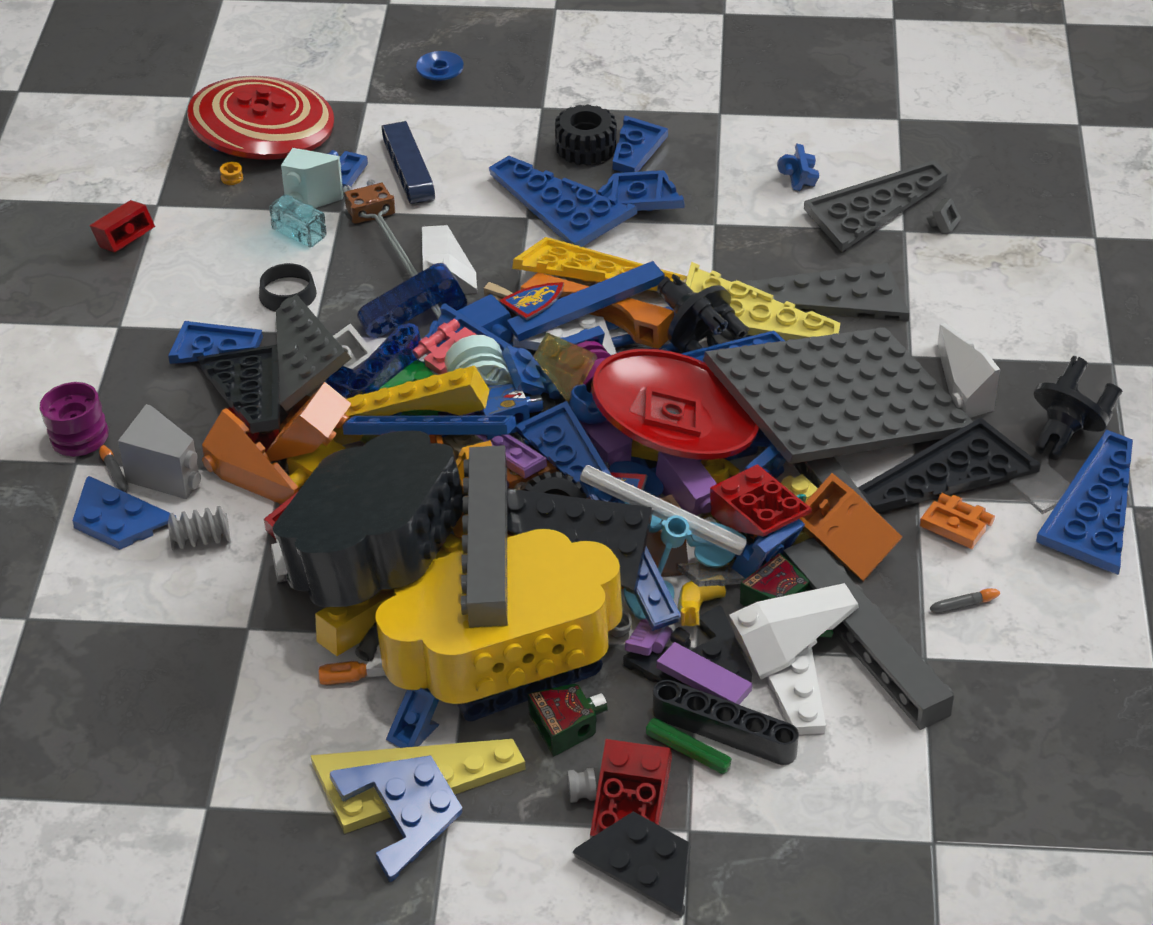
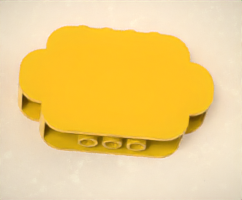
(558, 620)

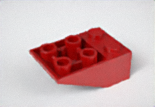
(755, 503)
(629, 781)

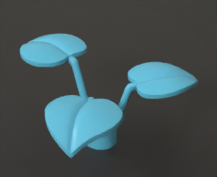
(673, 535)

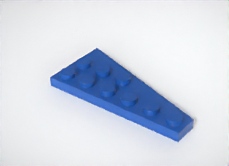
(563, 205)
(1093, 509)

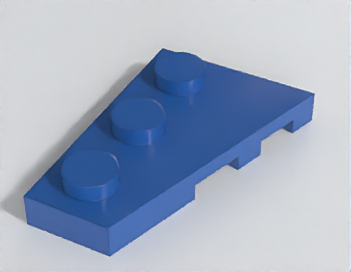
(637, 144)
(206, 339)

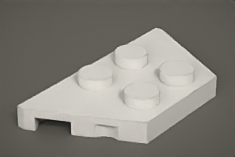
(570, 328)

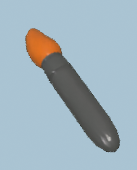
(113, 467)
(984, 595)

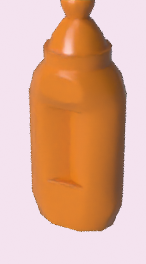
(342, 672)

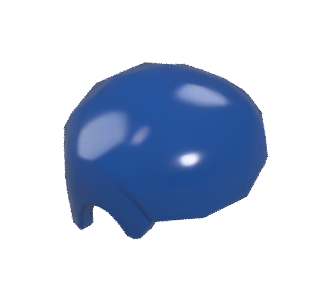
(585, 406)

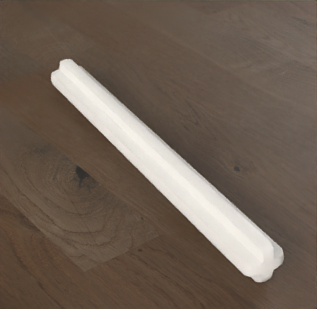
(662, 509)

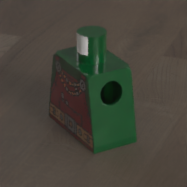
(772, 581)
(565, 715)

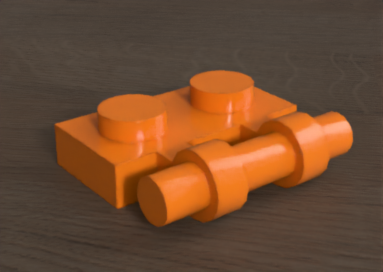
(957, 520)

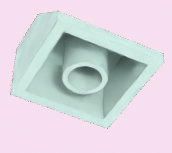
(312, 177)

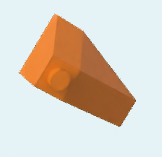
(243, 463)

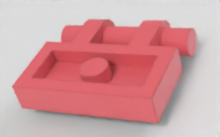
(436, 355)

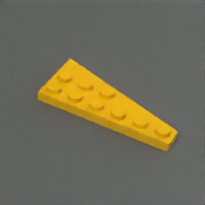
(577, 262)

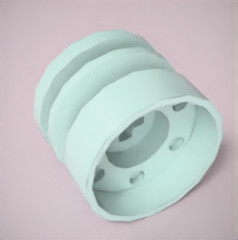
(484, 354)

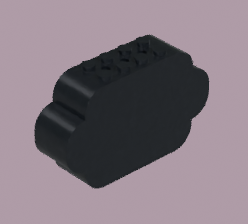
(370, 518)

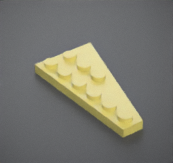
(461, 764)

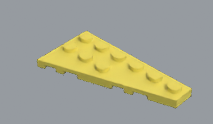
(761, 311)

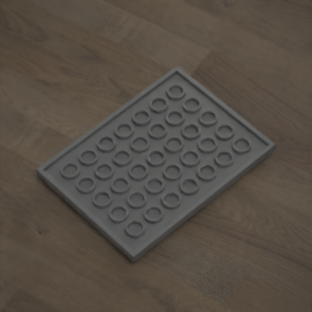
(836, 394)

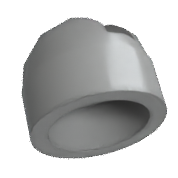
(619, 630)

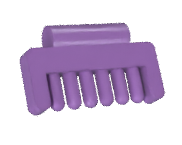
(645, 640)

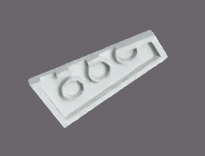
(800, 694)

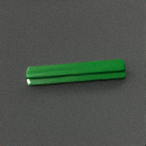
(688, 746)

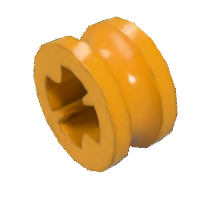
(231, 173)

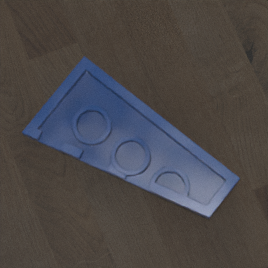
(561, 440)

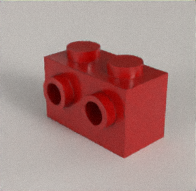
(122, 226)

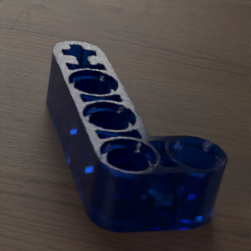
(411, 299)
(380, 366)

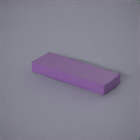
(703, 674)

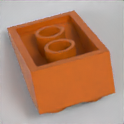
(311, 425)

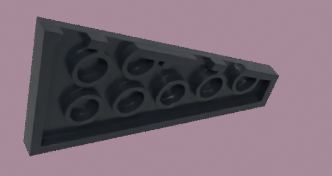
(957, 463)

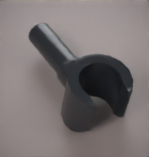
(681, 637)

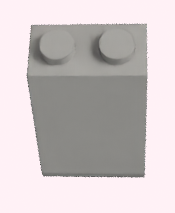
(159, 455)

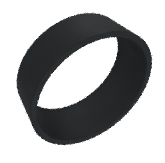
(273, 301)

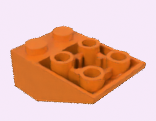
(848, 527)

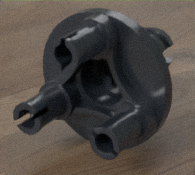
(698, 313)
(1070, 410)

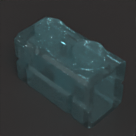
(298, 220)

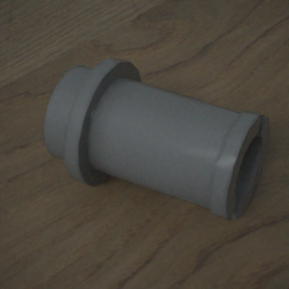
(368, 645)

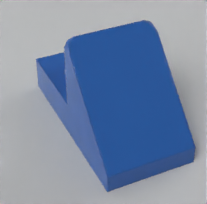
(413, 719)

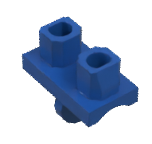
(799, 168)

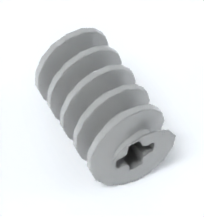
(198, 527)

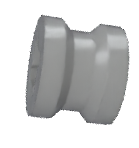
(581, 785)

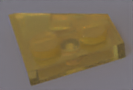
(564, 363)

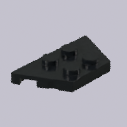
(642, 859)

